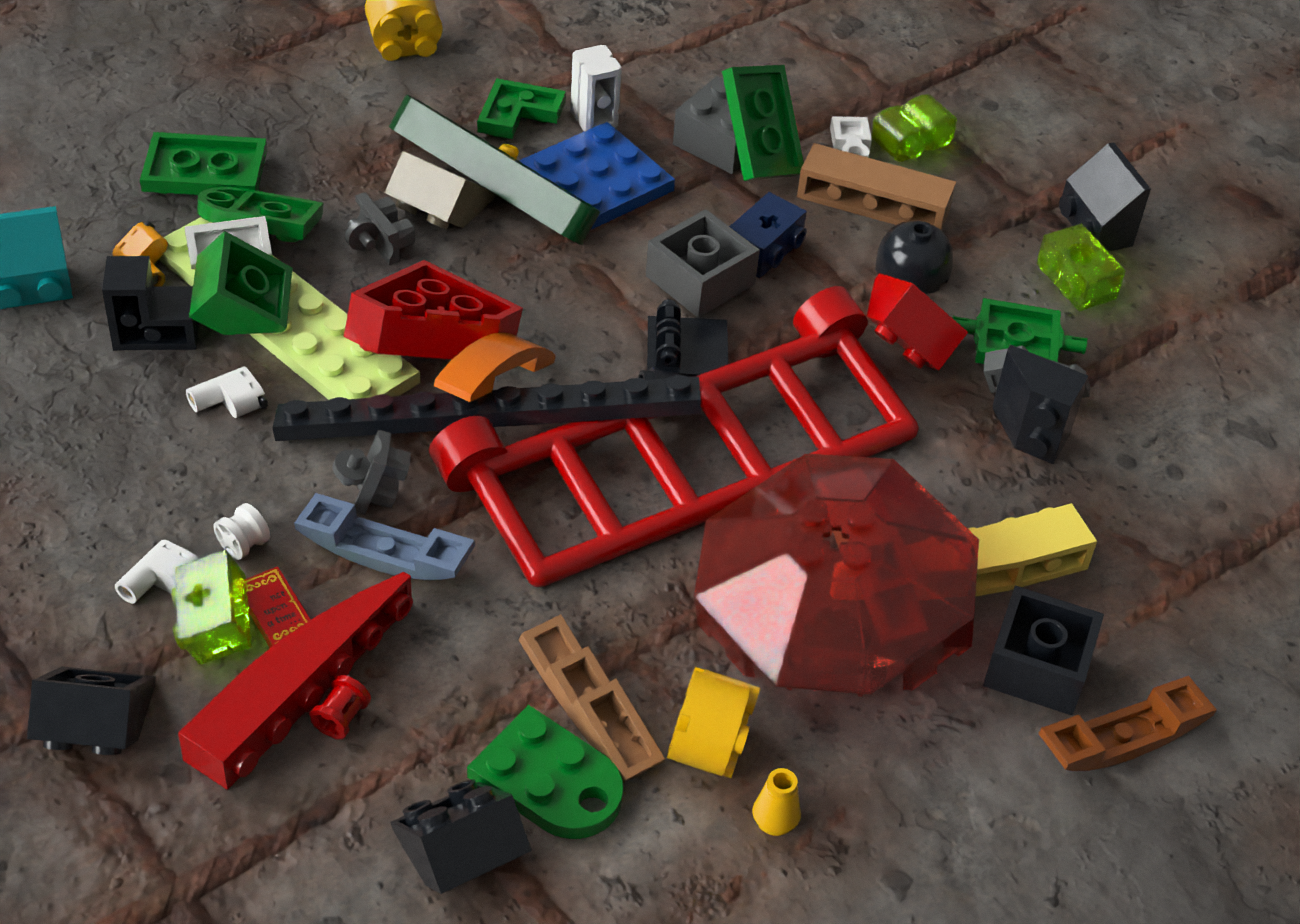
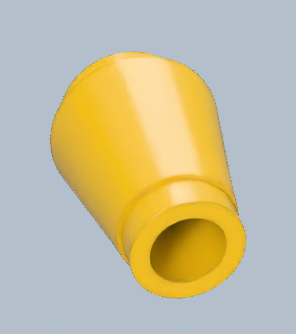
(778, 803)

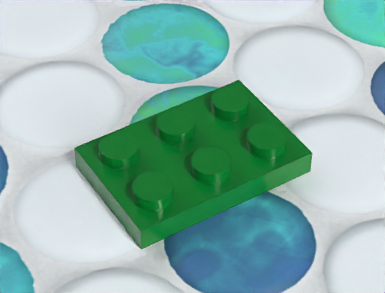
(763, 121)
(201, 162)

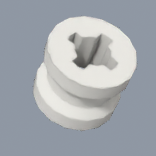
(242, 531)

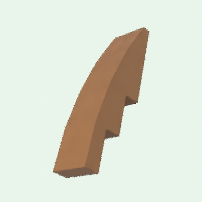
(589, 698)

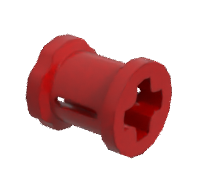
(340, 707)

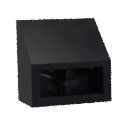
(461, 834)

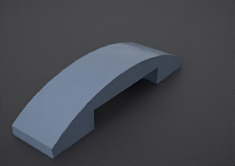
(381, 547)

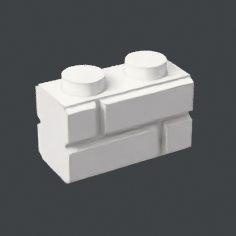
(595, 87)

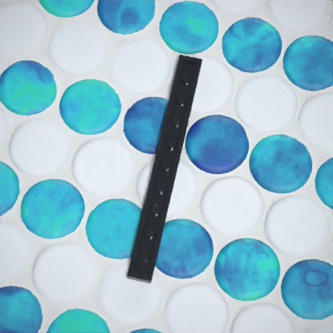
(502, 407)

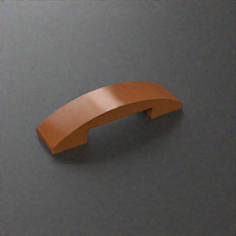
(1130, 731)

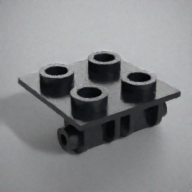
(685, 344)

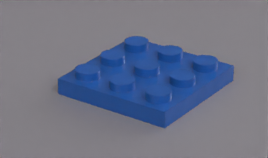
(603, 171)

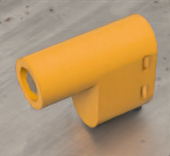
(144, 241)

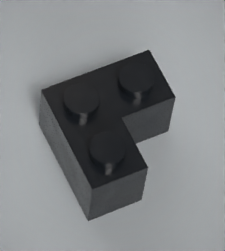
(145, 314)

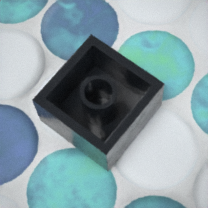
(1043, 650)

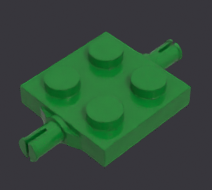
(1019, 325)

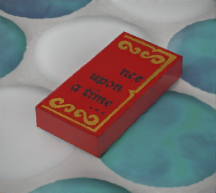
(274, 605)

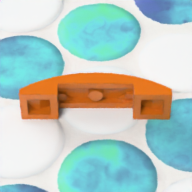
(475, 368)

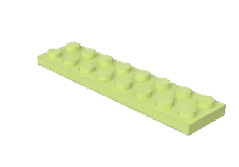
(315, 339)

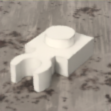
(851, 135)

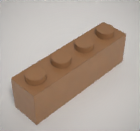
(874, 188)

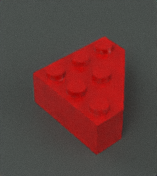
(426, 313)

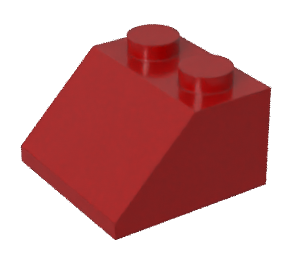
(913, 321)

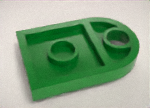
(285, 215)
(550, 776)

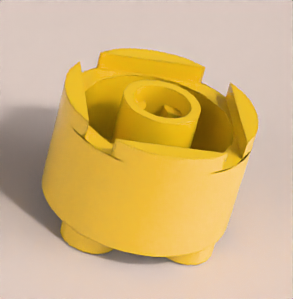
(404, 27)
(713, 722)

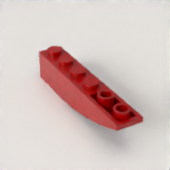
(288, 681)

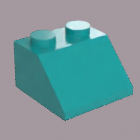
(32, 258)

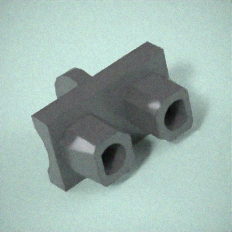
(376, 230)
(374, 475)

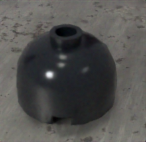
(916, 254)

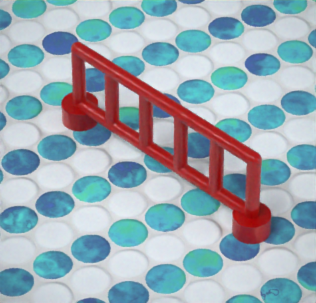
(829, 324)

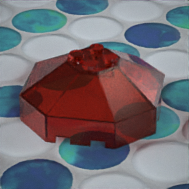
(846, 614)

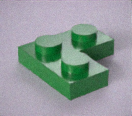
(514, 100)

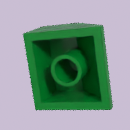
(240, 288)

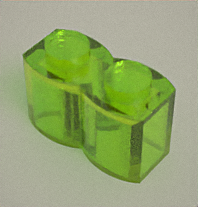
(913, 128)

